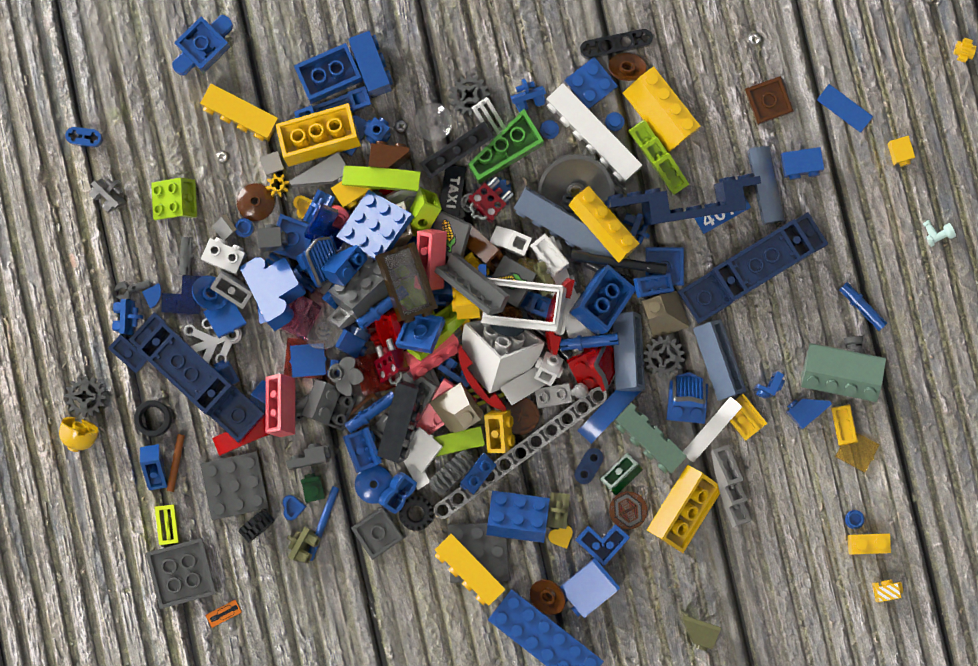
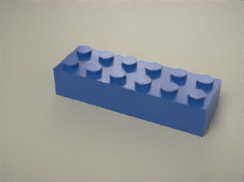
(540, 634)

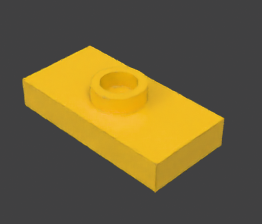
(844, 425)

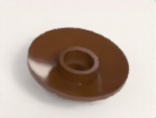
(627, 66)
(262, 208)
(547, 597)

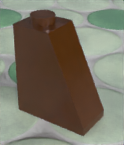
(484, 250)

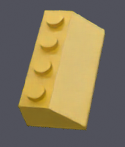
(661, 109)
(318, 135)
(684, 509)

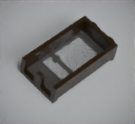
(406, 282)

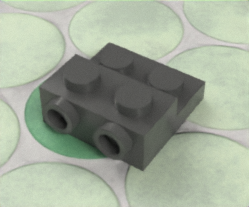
(314, 455)

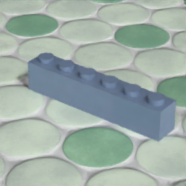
(558, 221)

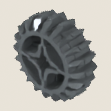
(452, 472)

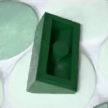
(621, 474)

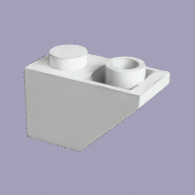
(511, 241)

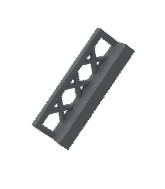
(475, 285)

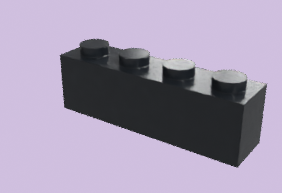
(457, 149)
(401, 422)

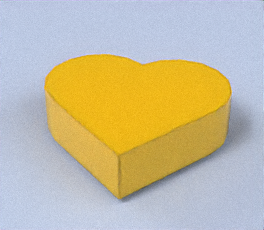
(301, 204)
(561, 536)

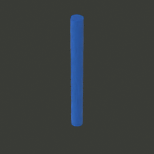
(324, 518)

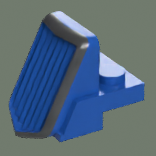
(315, 258)
(687, 398)

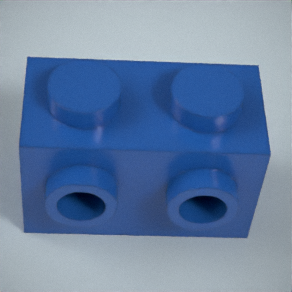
(802, 162)

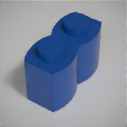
(399, 489)

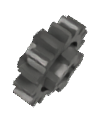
(460, 86)
(655, 355)
(85, 389)

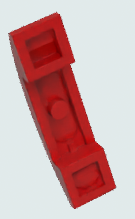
(553, 340)
(491, 398)
(225, 443)

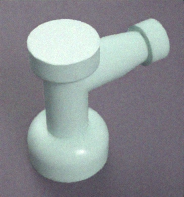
(934, 237)

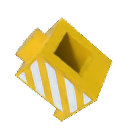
(887, 590)

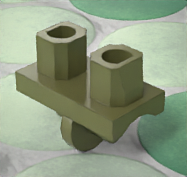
(558, 510)
(300, 543)

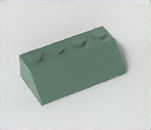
(843, 372)

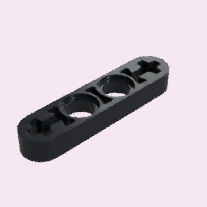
(616, 46)

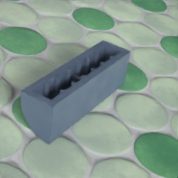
(766, 192)
(629, 353)
(719, 359)

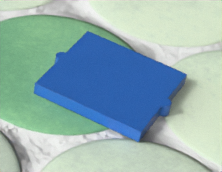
(225, 319)
(307, 361)

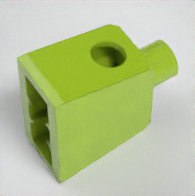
(424, 209)

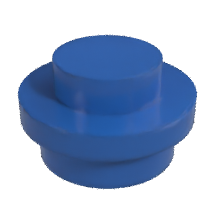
(614, 121)
(549, 129)
(244, 227)
(854, 519)

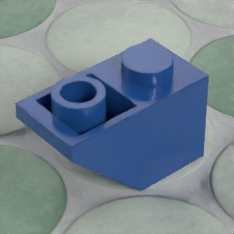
(344, 265)

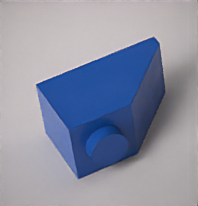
(351, 344)
(806, 410)
(153, 467)

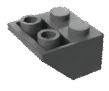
(328, 405)

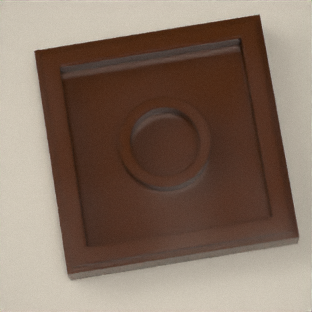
(769, 100)

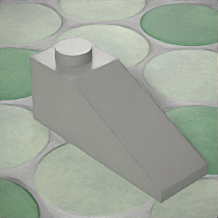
(325, 173)

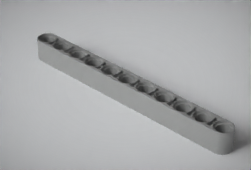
(530, 450)

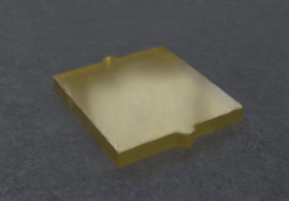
(858, 454)

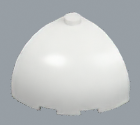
(499, 357)

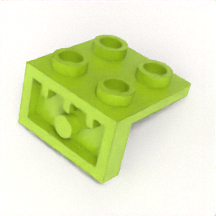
(174, 198)

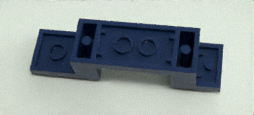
(656, 208)
(752, 267)
(196, 377)

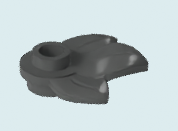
(348, 375)

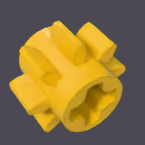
(964, 50)
(273, 183)

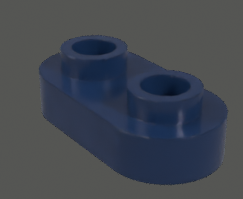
(357, 331)
(588, 466)

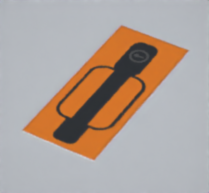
(223, 613)

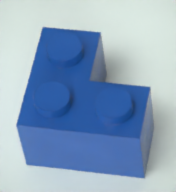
(602, 548)

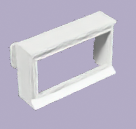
(559, 320)

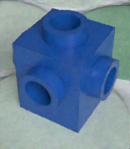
(384, 133)

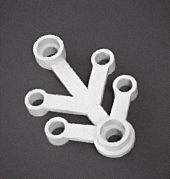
(210, 342)

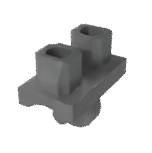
(109, 191)

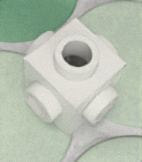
(551, 365)

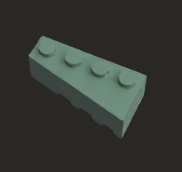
(650, 439)

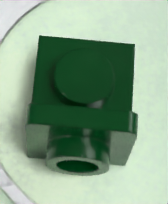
(312, 488)

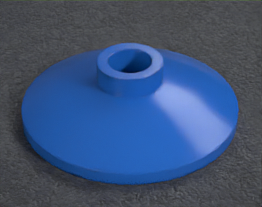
(201, 288)
(363, 480)

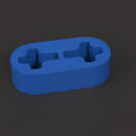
(83, 141)

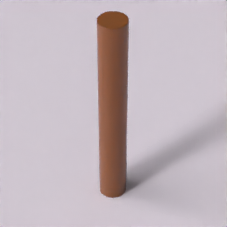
(175, 463)

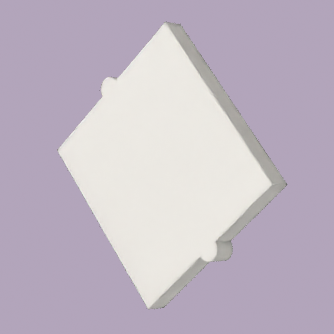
(423, 450)

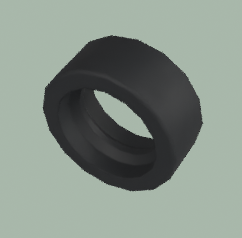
(167, 418)

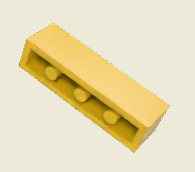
(239, 112)
(603, 224)
(469, 569)

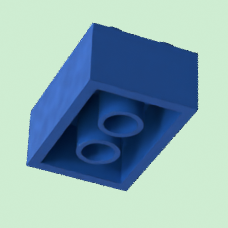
(371, 64)
(328, 73)
(602, 300)
(518, 516)

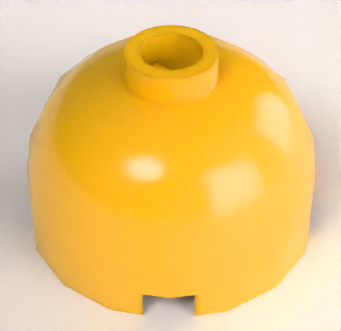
(76, 434)

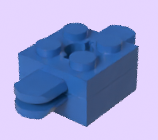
(202, 45)

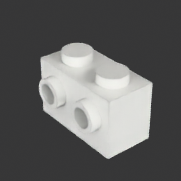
(224, 256)

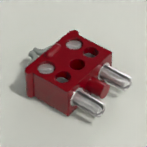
(486, 207)
(390, 363)

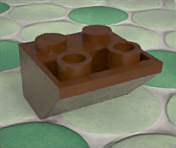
(388, 156)

